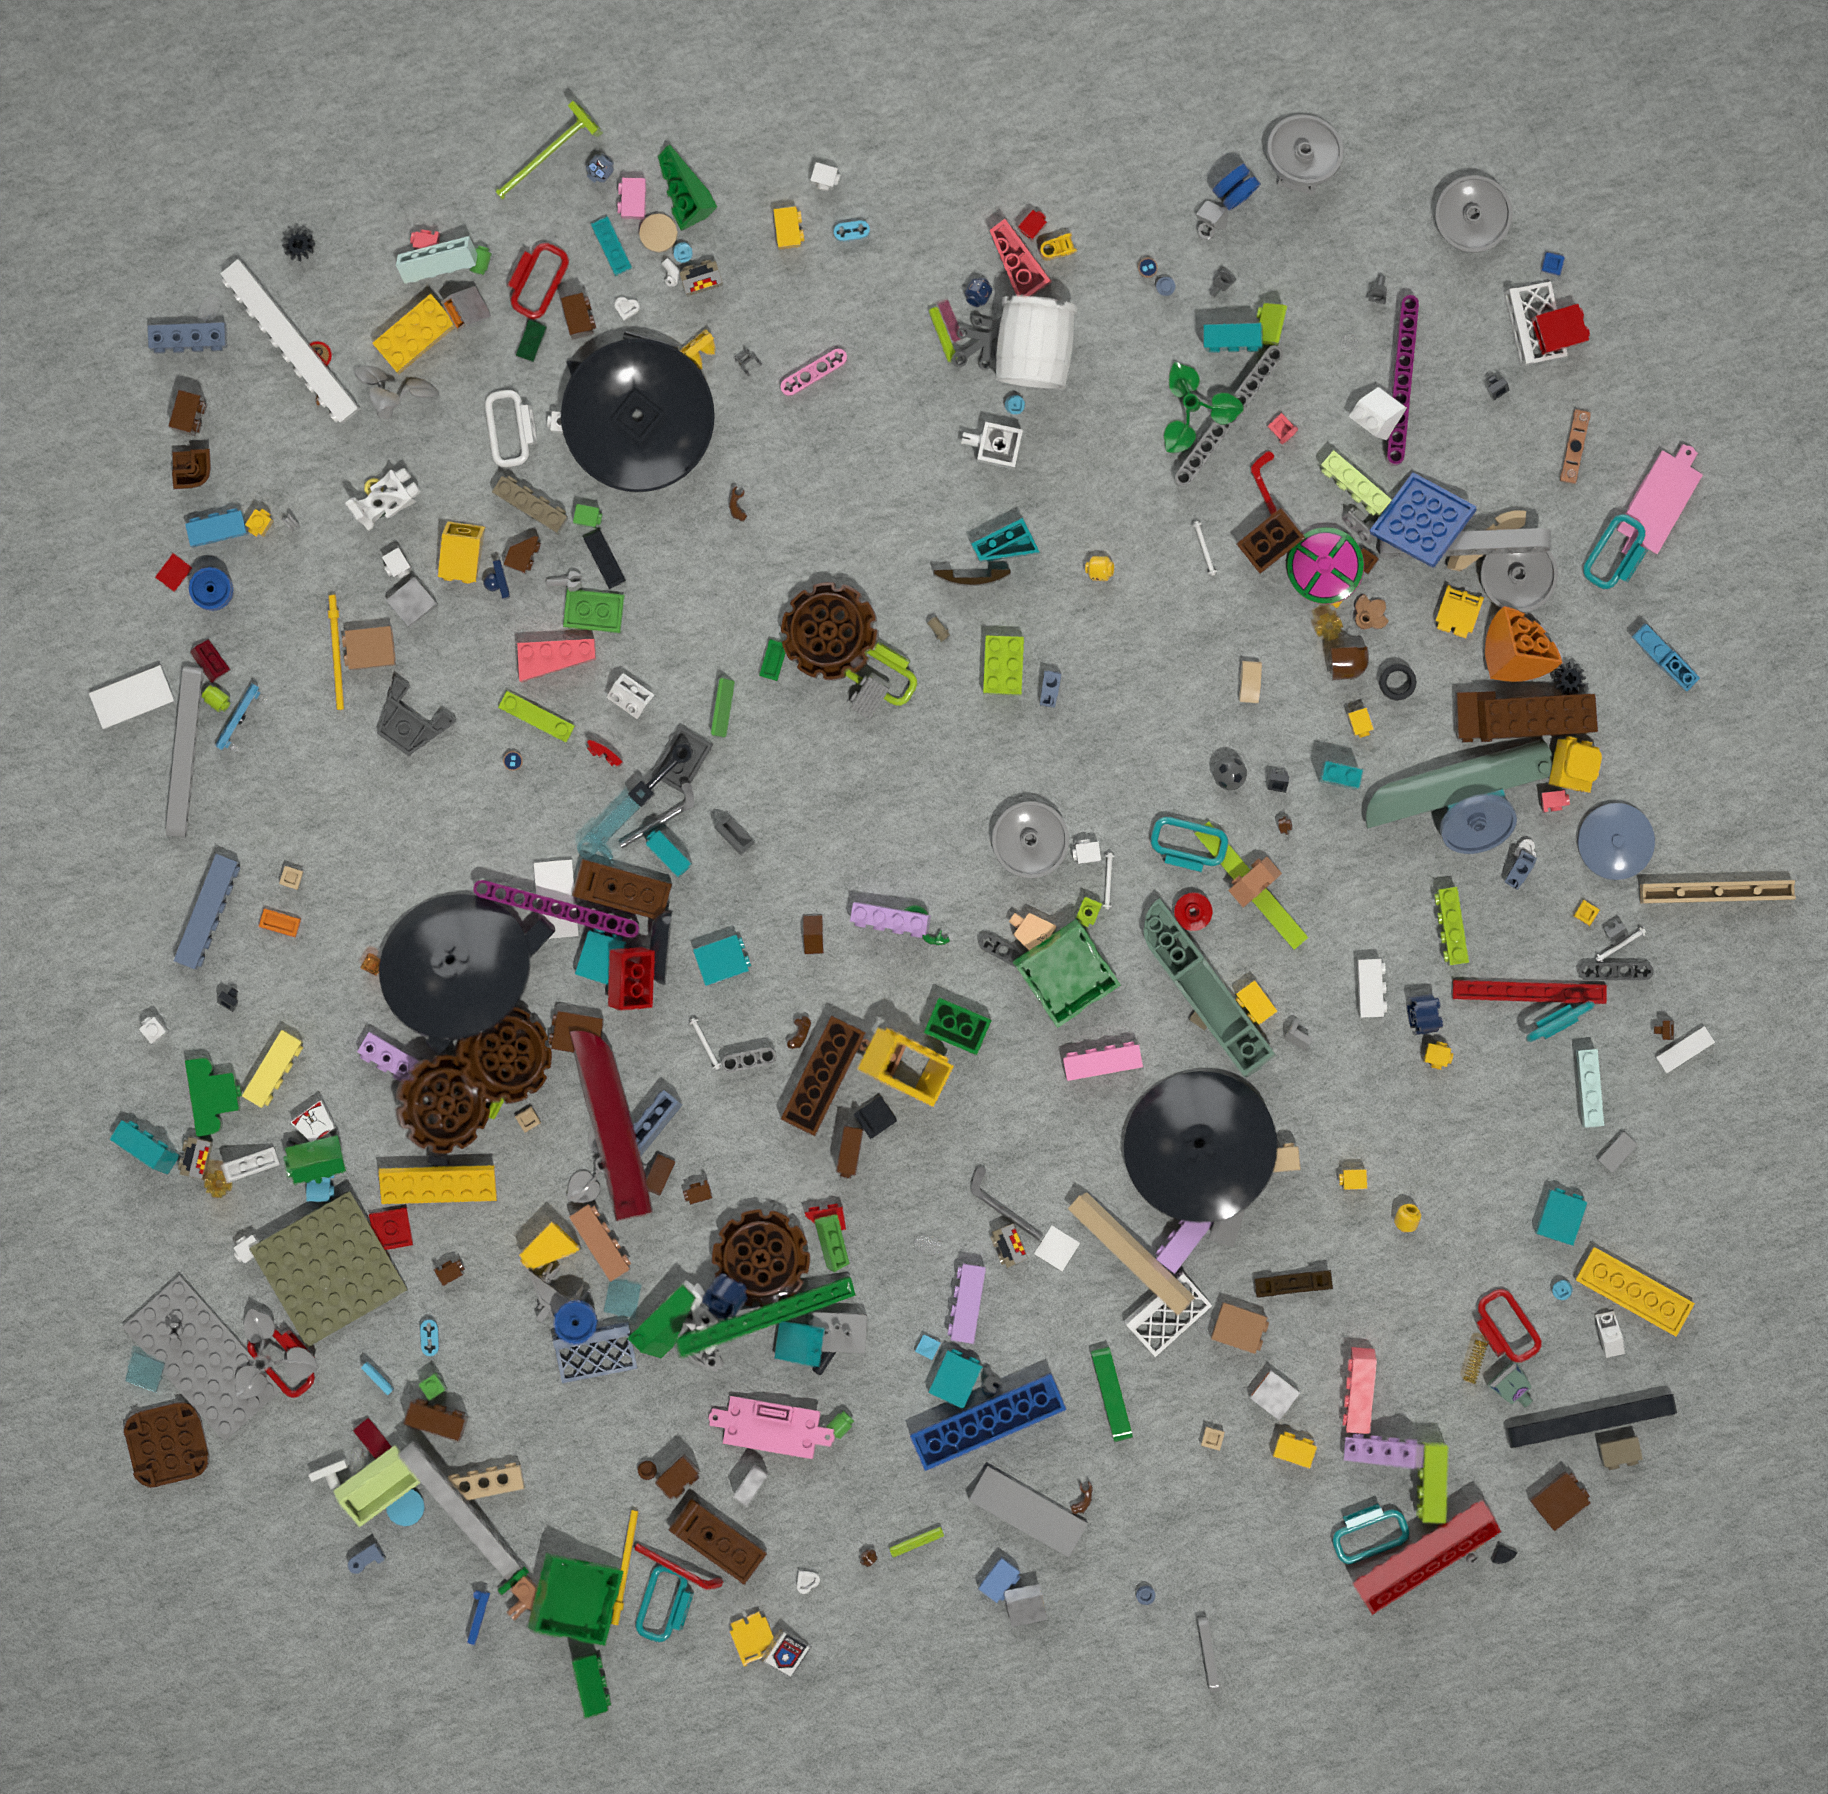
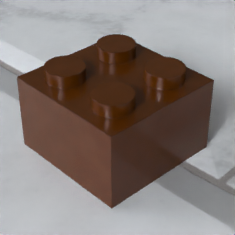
(577, 316)
(187, 413)
(677, 1477)

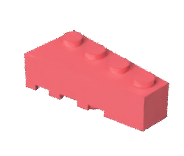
(1021, 266)
(543, 658)
(1360, 1390)

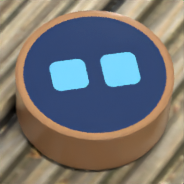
(1147, 267)
(513, 761)

